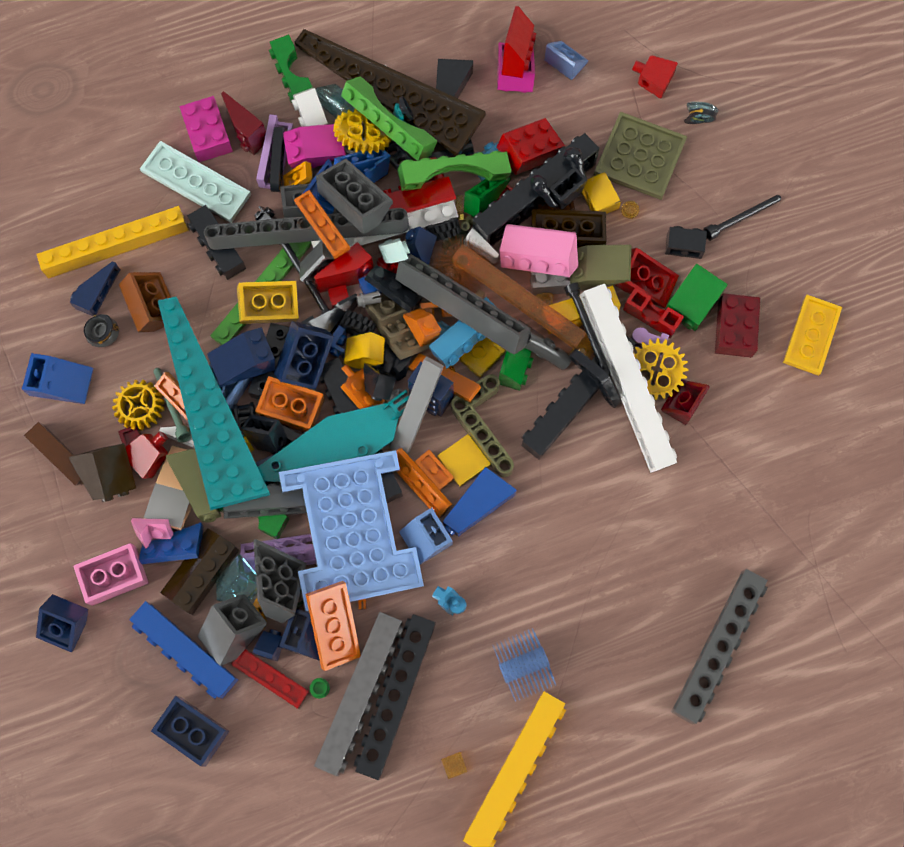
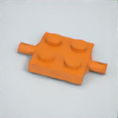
(355, 389)

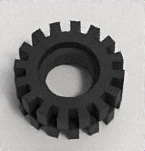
(445, 229)
(356, 323)

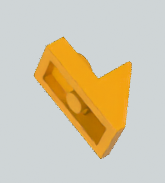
(299, 175)

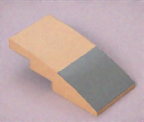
(168, 497)

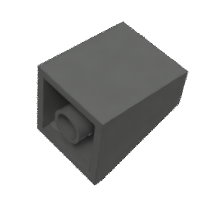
(230, 628)

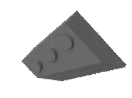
(277, 581)

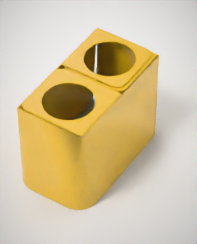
(601, 194)
(364, 349)

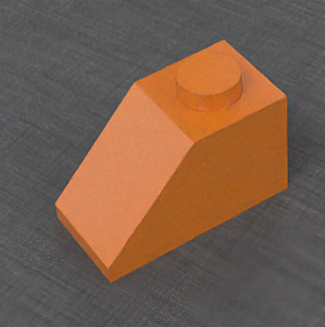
(423, 326)

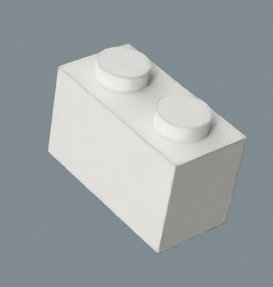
(309, 108)

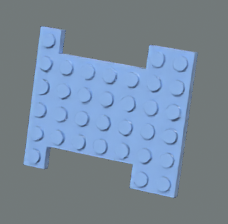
(352, 528)

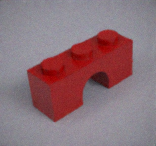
(642, 308)

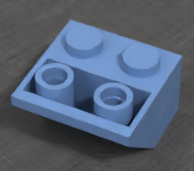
(426, 535)

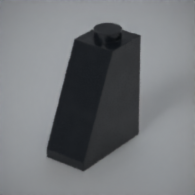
(453, 75)

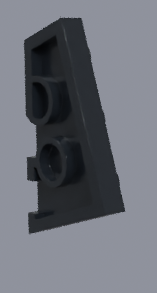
(386, 283)

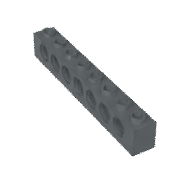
(683, 707)

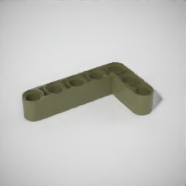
(480, 426)

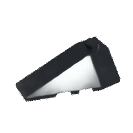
(330, 318)

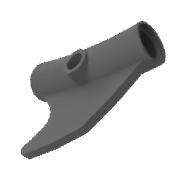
(546, 349)

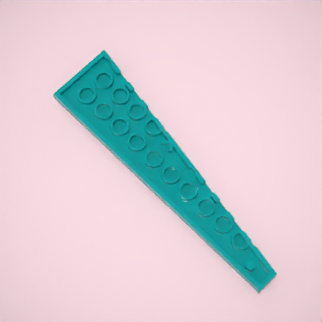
(221, 451)

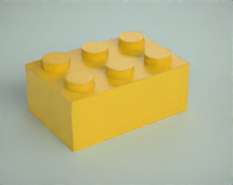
(267, 302)

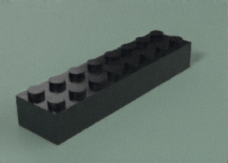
(518, 203)

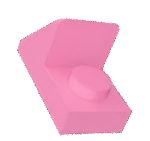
(151, 529)

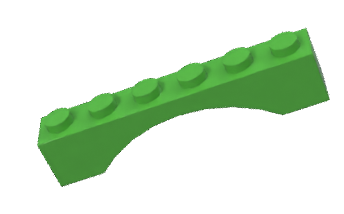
(410, 138)
(489, 166)

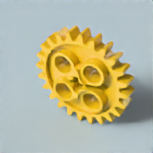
(349, 130)
(674, 374)

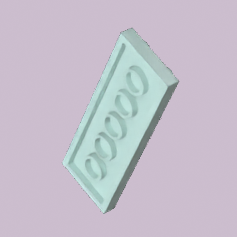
(195, 181)

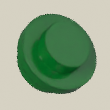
(319, 688)

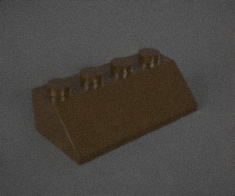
(588, 225)
(198, 575)

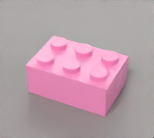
(110, 574)

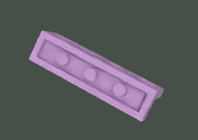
(265, 161)
(300, 550)

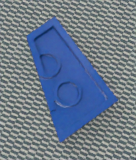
(182, 546)

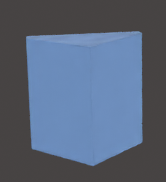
(564, 59)

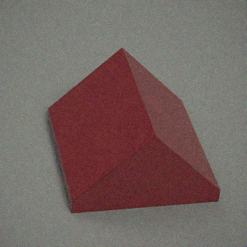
(686, 401)

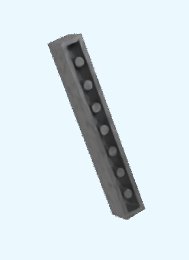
(358, 695)

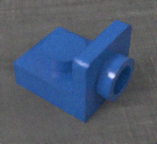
(338, 340)

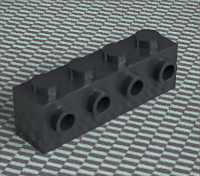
(276, 338)

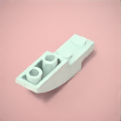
(394, 250)

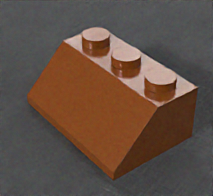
(141, 295)

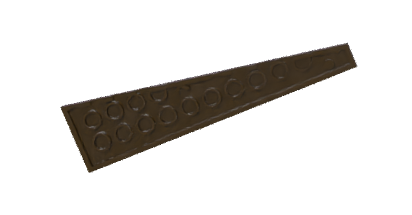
(436, 112)

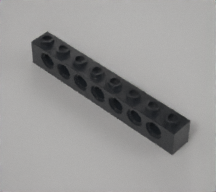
(375, 768)

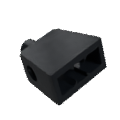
(265, 433)

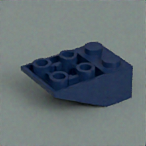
(300, 636)

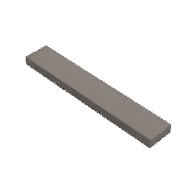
(417, 405)

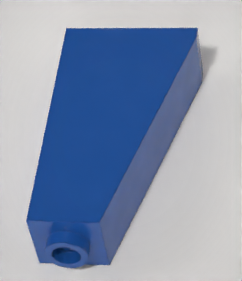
(479, 501)

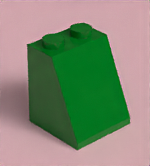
(697, 296)

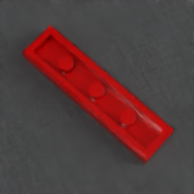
(270, 678)

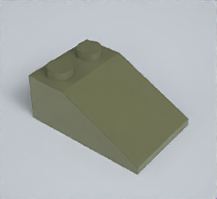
(602, 265)

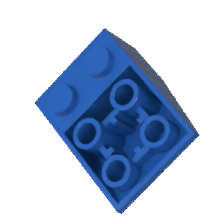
(57, 379)

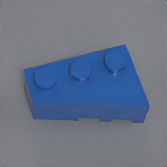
(371, 165)

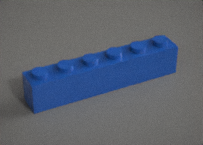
(183, 650)

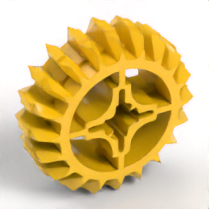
(144, 390)

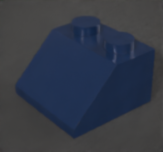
(61, 622)

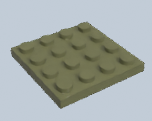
(640, 155)

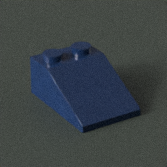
(242, 358)

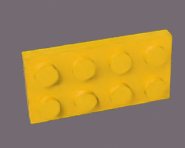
(812, 335)

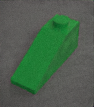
(483, 194)

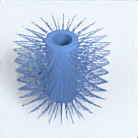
(525, 664)

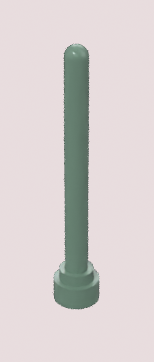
(182, 432)

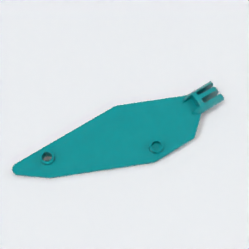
(339, 438)

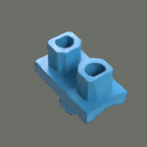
(450, 600)

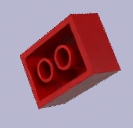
(530, 145)

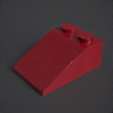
(247, 127)

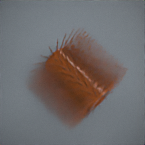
(457, 273)

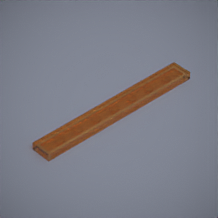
(518, 296)

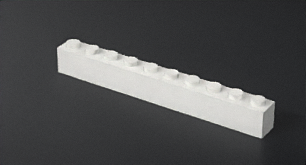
(628, 378)

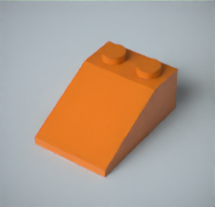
(290, 404)

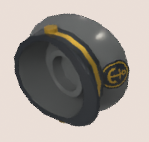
(101, 330)

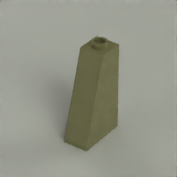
(188, 474)

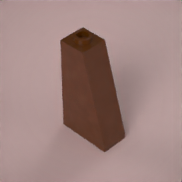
(53, 450)

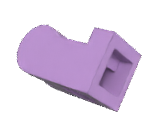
(641, 335)

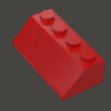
(518, 45)
(430, 194)

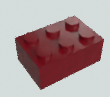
(737, 325)

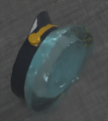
(701, 112)

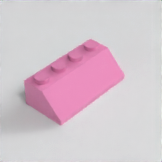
(539, 250)

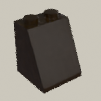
(105, 472)

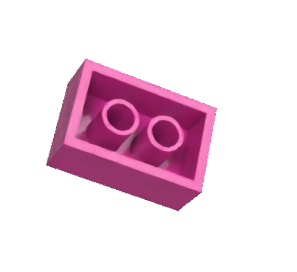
(206, 129)

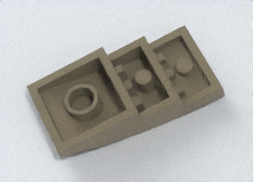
(393, 327)

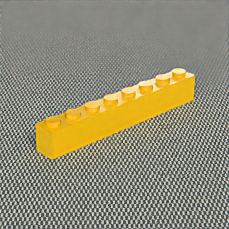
(112, 242)
(514, 772)

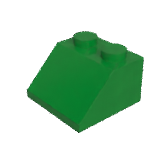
(514, 369)

